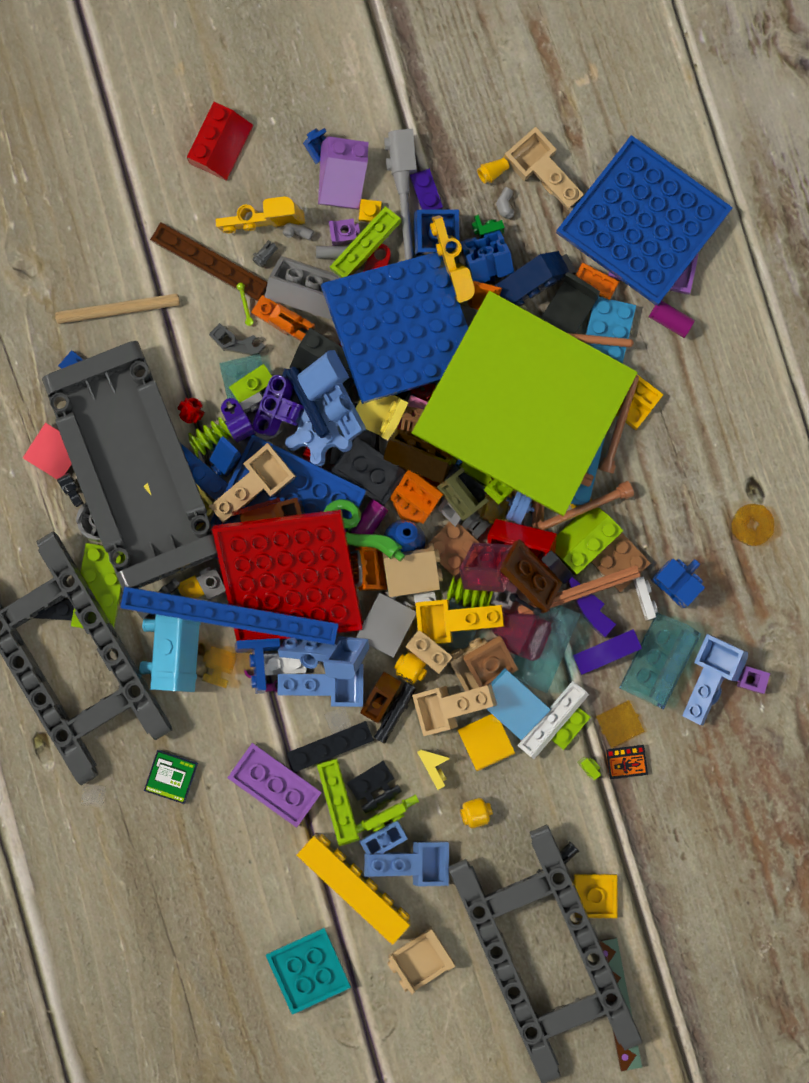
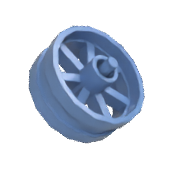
(519, 505)

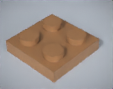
(453, 546)
(619, 556)
(489, 661)

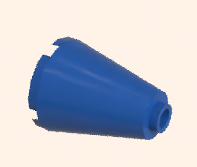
(414, 535)

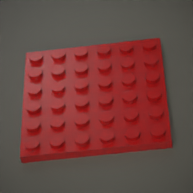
(290, 568)

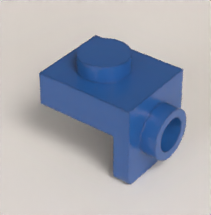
(313, 143)

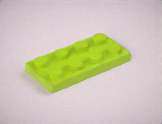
(102, 581)

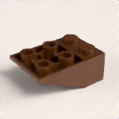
(281, 509)

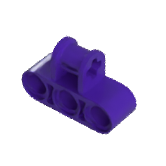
(284, 410)
(238, 422)

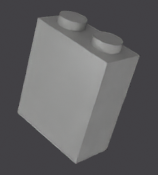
(387, 624)

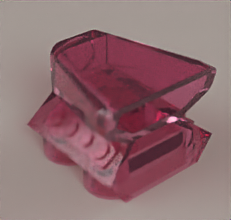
(524, 634)

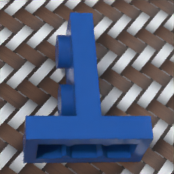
(256, 659)

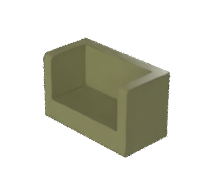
(459, 496)

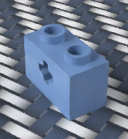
(384, 839)

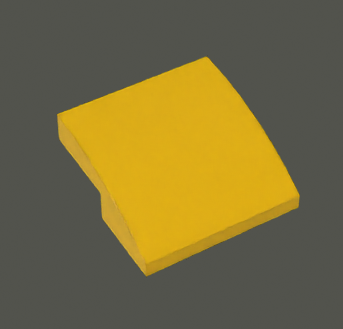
(642, 403)
(486, 742)

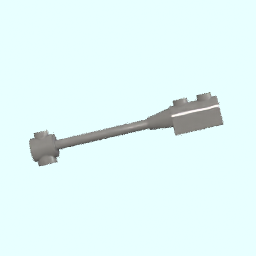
(402, 165)

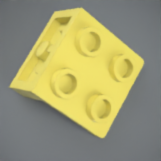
(382, 414)

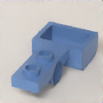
(325, 380)
(339, 660)
(718, 662)
(342, 691)
(426, 864)

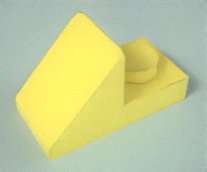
(430, 761)

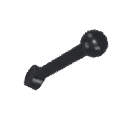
(514, 597)

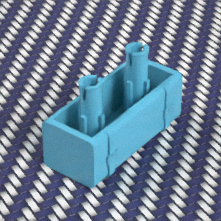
(173, 653)

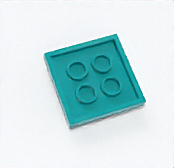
(308, 970)

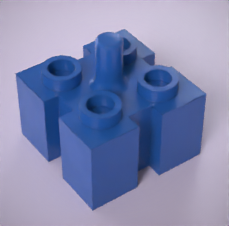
(487, 257)
(678, 581)

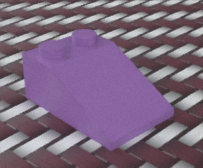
(342, 172)

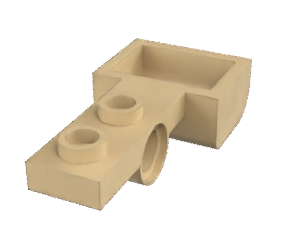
(534, 156)
(266, 473)
(438, 709)

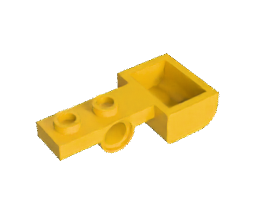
(276, 212)
(458, 273)
(439, 622)

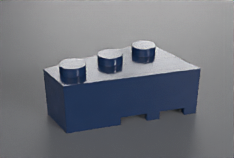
(533, 277)

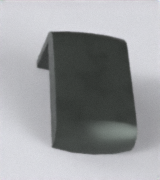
(571, 304)

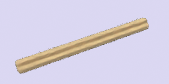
(117, 308)

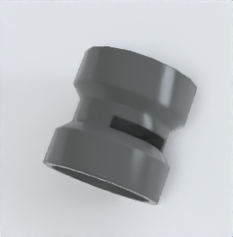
(472, 521)

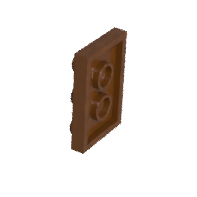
(531, 576)

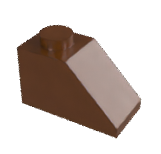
(380, 697)

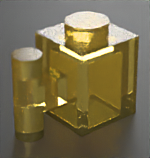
(221, 662)

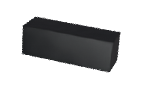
(557, 567)

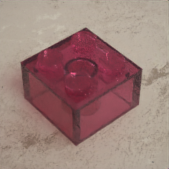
(482, 567)

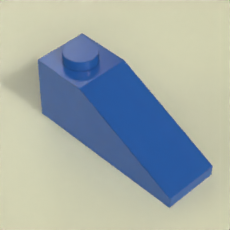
(224, 457)

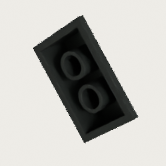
(313, 347)

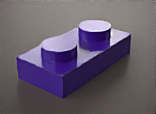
(426, 190)

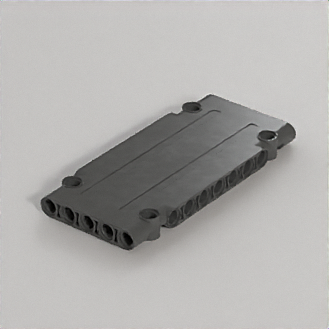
(119, 443)

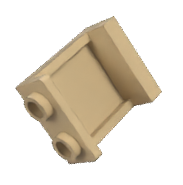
(414, 573)
(428, 652)
(460, 667)
(420, 961)

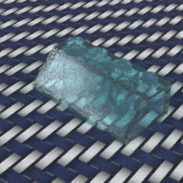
(660, 660)
(541, 672)

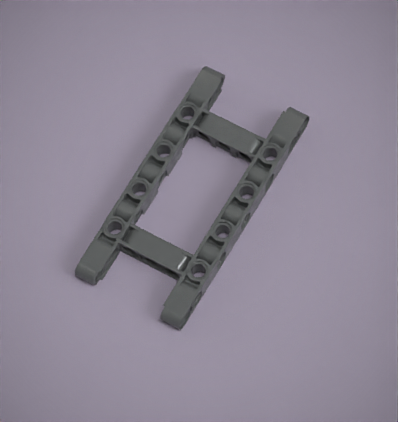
(105, 637)
(585, 939)

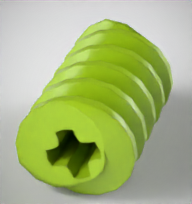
(209, 436)
(474, 597)

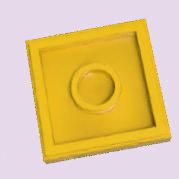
(597, 894)

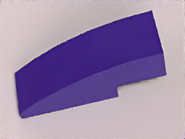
(590, 609)
(607, 651)

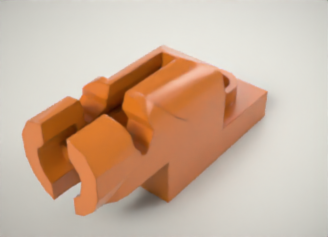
(281, 318)

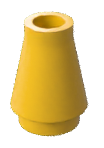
(490, 171)

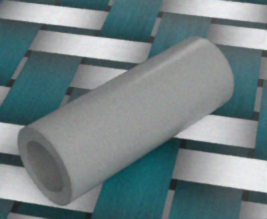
(329, 252)

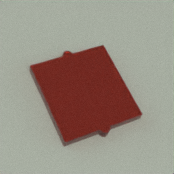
(253, 507)

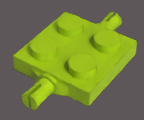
(395, 813)

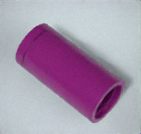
(672, 319)
(370, 518)

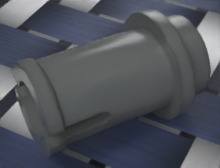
(264, 254)

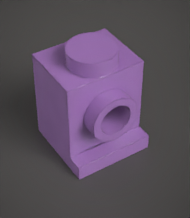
(339, 238)
(759, 682)

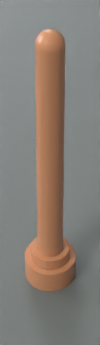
(602, 340)
(608, 462)
(623, 491)

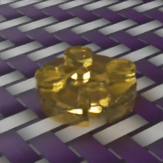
(760, 515)

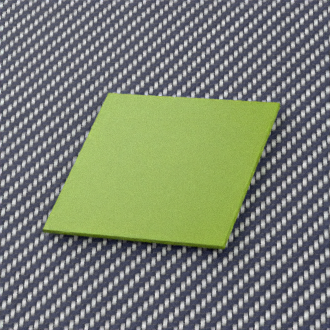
(525, 403)

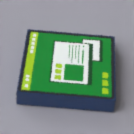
(171, 776)

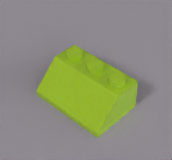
(585, 539)

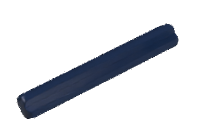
(309, 406)

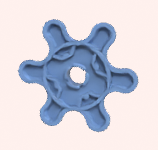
(308, 437)

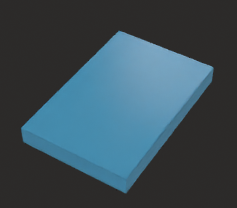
(516, 704)

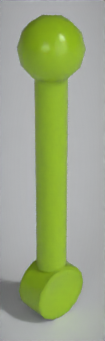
(249, 321)

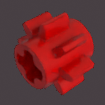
(190, 410)

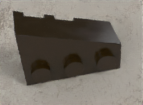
(418, 456)

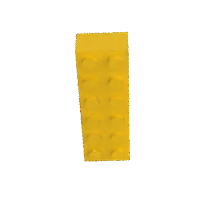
(354, 888)

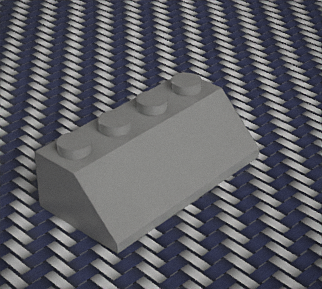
(299, 286)

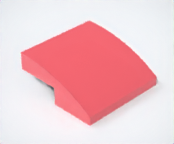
(49, 452)

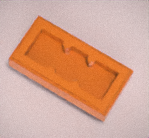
(598, 280)

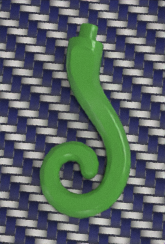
(383, 543)

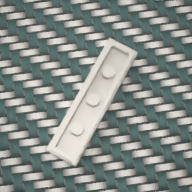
(552, 722)

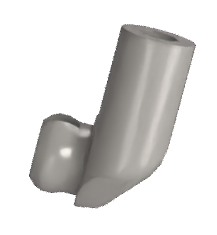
(503, 203)
(291, 228)

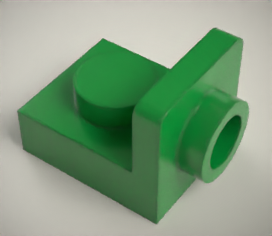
(490, 226)

